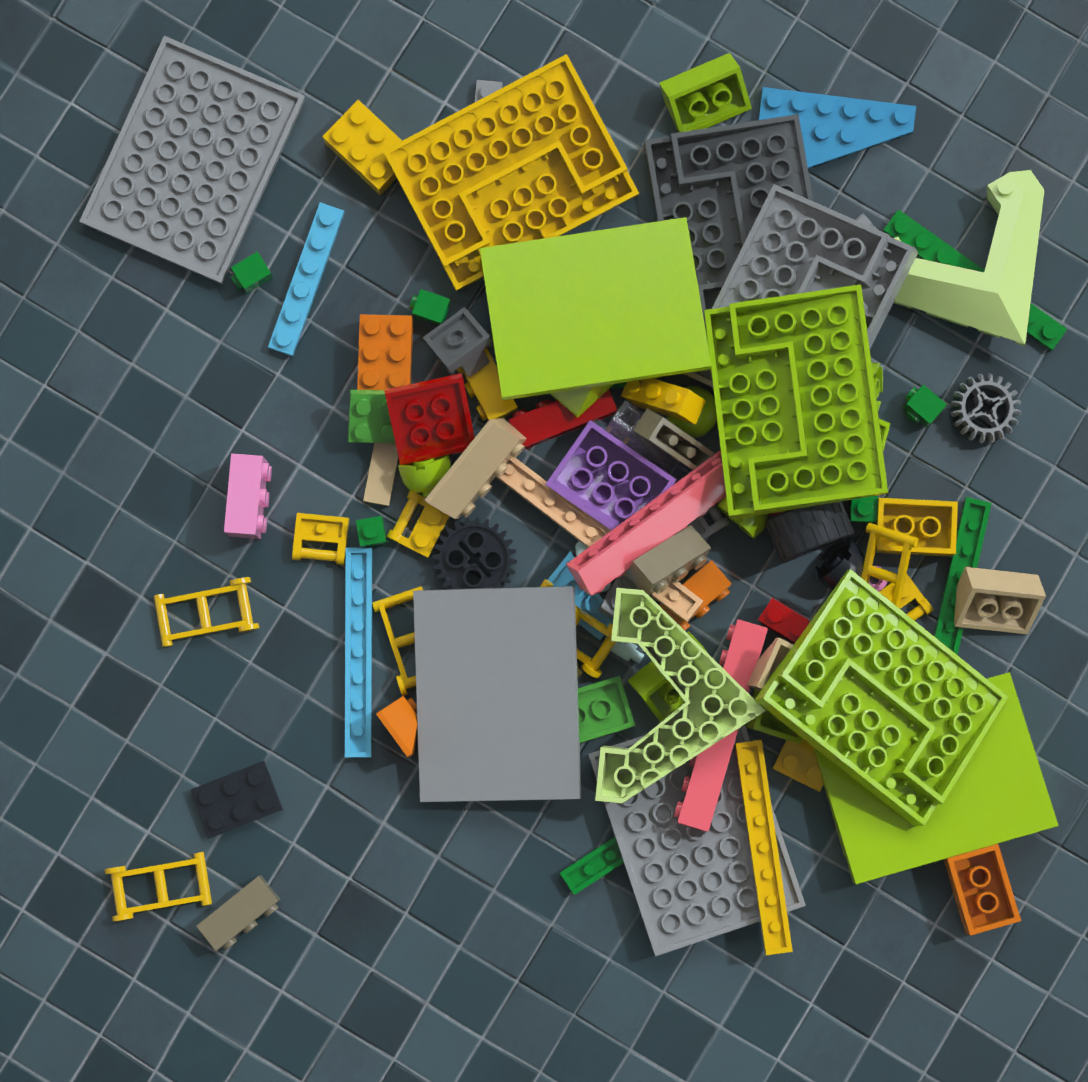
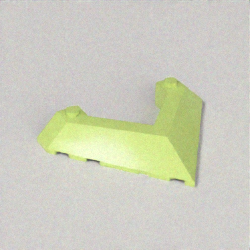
(1001, 296)
(712, 698)

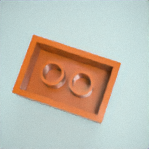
(385, 351)
(982, 890)

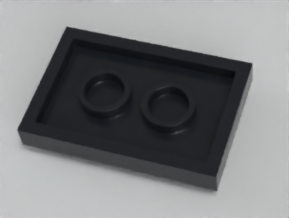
(237, 799)

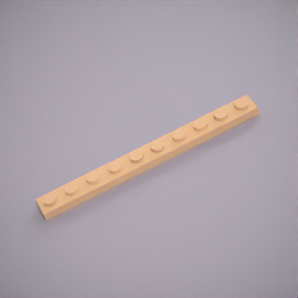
(585, 529)

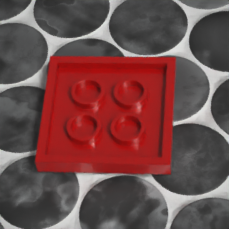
(430, 418)

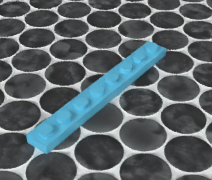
(358, 652)

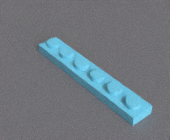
(306, 279)

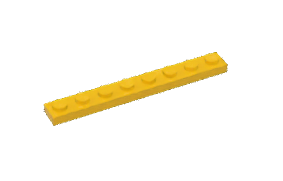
(763, 847)

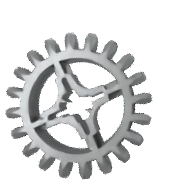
(991, 417)

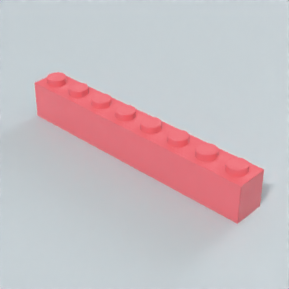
(650, 526)
(711, 765)

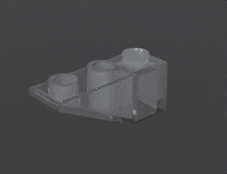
(622, 428)

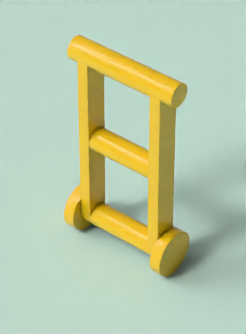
(898, 579)
(235, 585)
(381, 605)
(590, 665)
(160, 883)

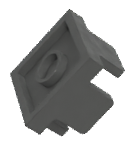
(460, 343)

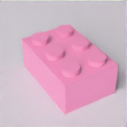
(247, 496)

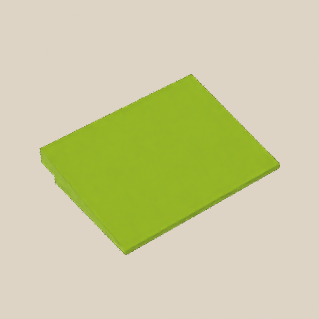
(595, 308)
(795, 401)
(883, 699)
(992, 802)

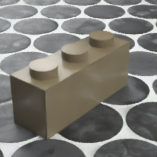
(672, 440)
(669, 561)
(239, 914)

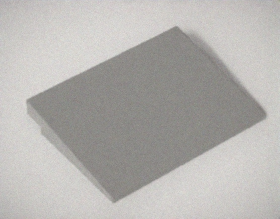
(813, 248)
(497, 694)

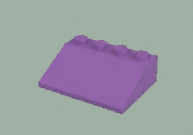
(607, 477)

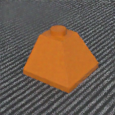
(401, 722)

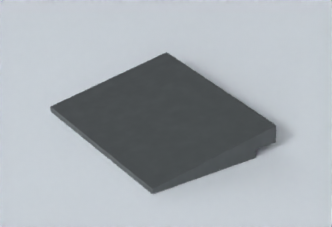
(720, 185)

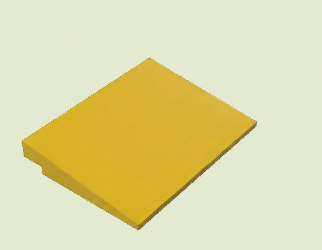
(511, 169)

